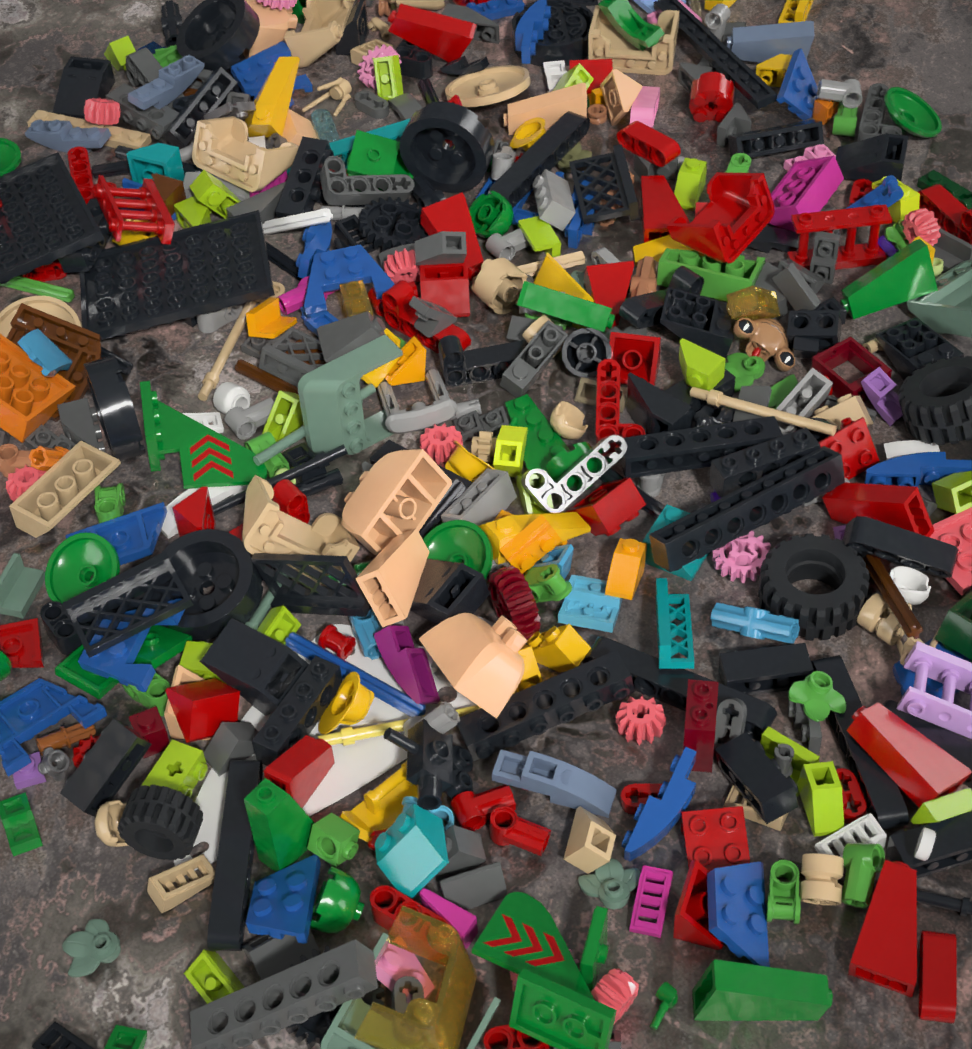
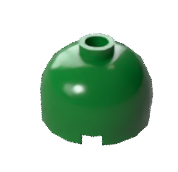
(491, 214)
(564, 460)
(337, 903)

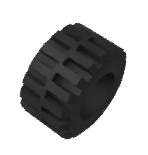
(160, 822)

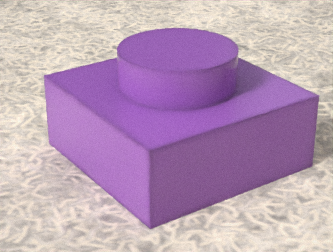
(29, 774)

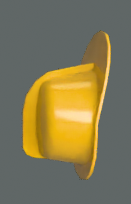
(528, 133)
(466, 464)
(348, 705)

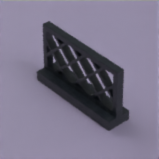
(621, 183)
(121, 592)
(311, 596)

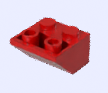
(447, 287)

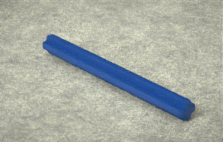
(380, 689)

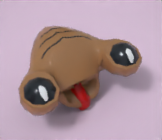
(766, 340)

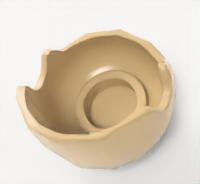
(568, 421)
(107, 821)

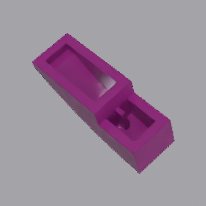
(407, 664)

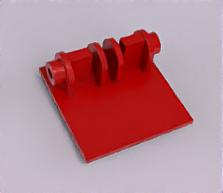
(855, 446)
(716, 837)

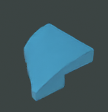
(44, 353)

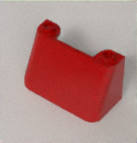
(732, 219)

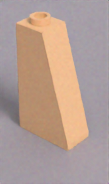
(548, 106)
(394, 577)

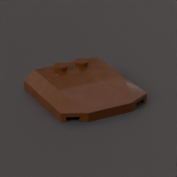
(74, 341)

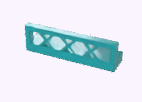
(667, 630)

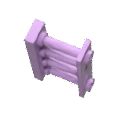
(945, 669)

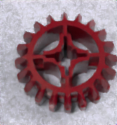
(514, 600)

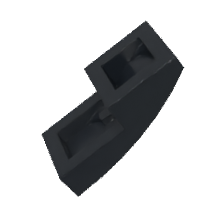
(461, 66)
(777, 238)

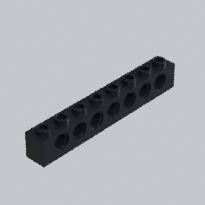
(746, 509)

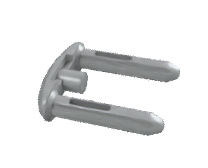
(420, 416)

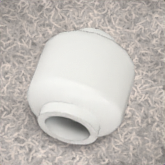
(229, 396)

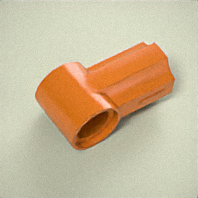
(44, 457)

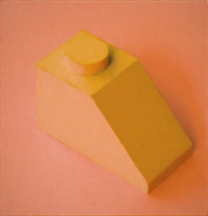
(626, 568)

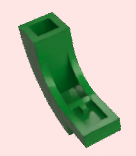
(630, 24)

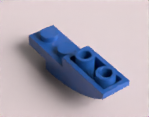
(531, 28)
(577, 228)
(316, 240)
(915, 469)
(660, 816)

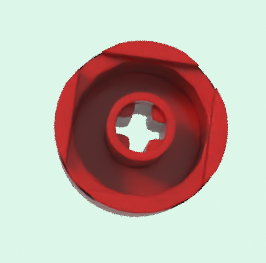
(711, 97)

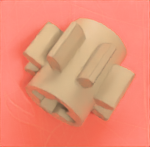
(484, 446)

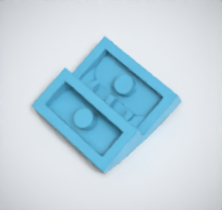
(589, 606)

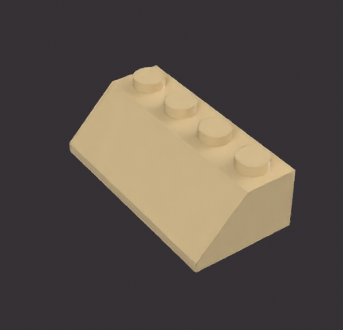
(61, 488)

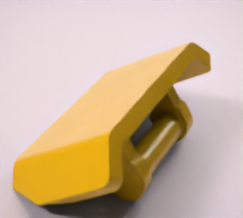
(555, 277)
(381, 804)

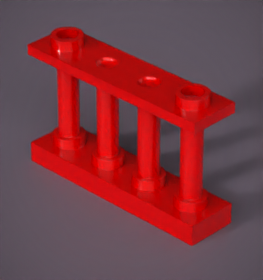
(149, 200)
(851, 254)

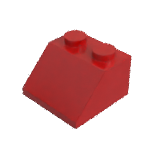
(610, 506)

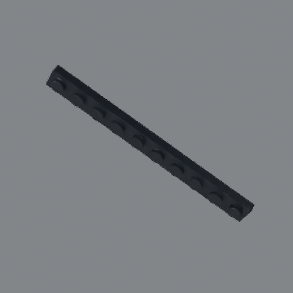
(719, 55)

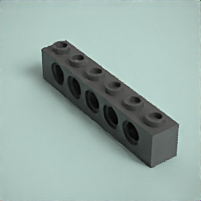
(285, 998)

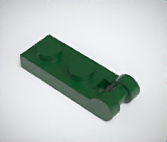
(959, 192)

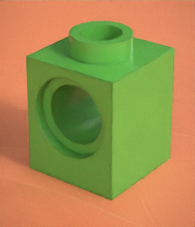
(333, 840)

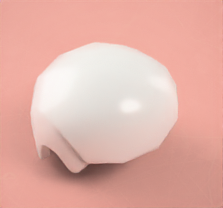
(911, 584)

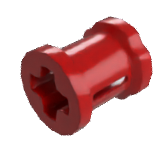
(336, 641)

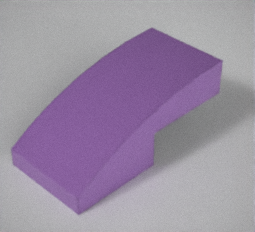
(880, 392)

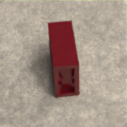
(858, 356)
(701, 722)

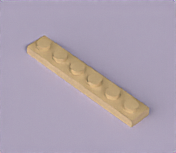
(119, 135)

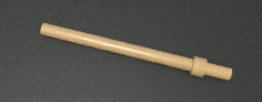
(212, 378)
(717, 398)

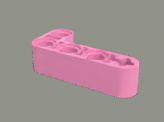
(646, 106)

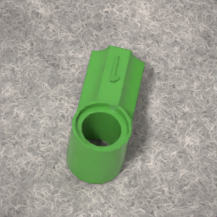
(845, 121)
(261, 443)
(861, 865)

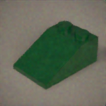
(956, 628)

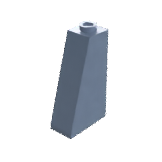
(770, 40)

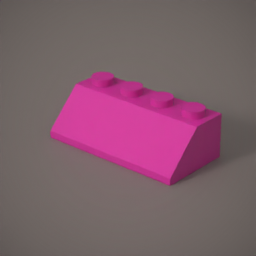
(805, 189)

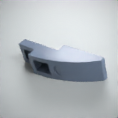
(171, 83)
(62, 136)
(559, 780)

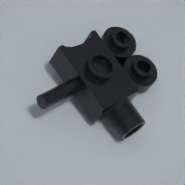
(433, 763)

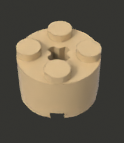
(499, 284)

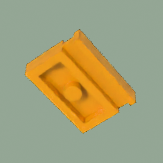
(531, 544)

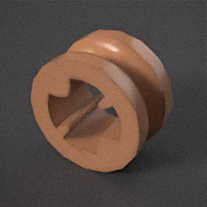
(384, 7)
(597, 114)

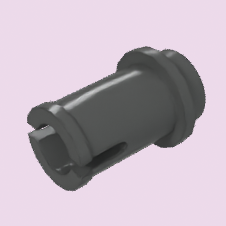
(784, 756)

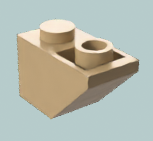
(846, 407)
(589, 842)

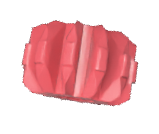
(102, 111)
(922, 224)
(402, 266)
(440, 442)
(22, 480)
(640, 719)
(616, 991)

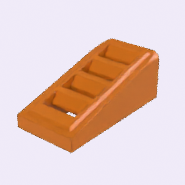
(824, 110)

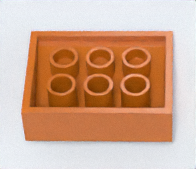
(25, 393)

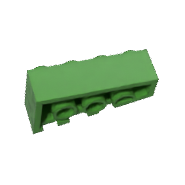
(718, 277)

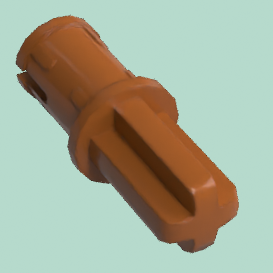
(64, 737)

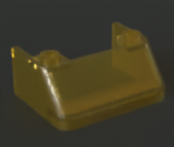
(425, 1022)

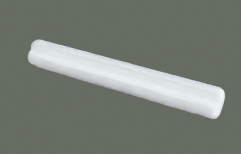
(297, 221)

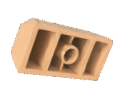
(272, 26)
(394, 498)
(478, 658)

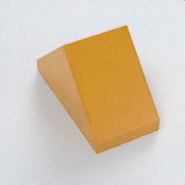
(410, 365)

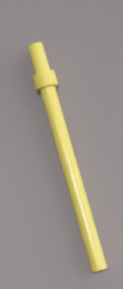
(349, 735)

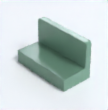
(19, 587)

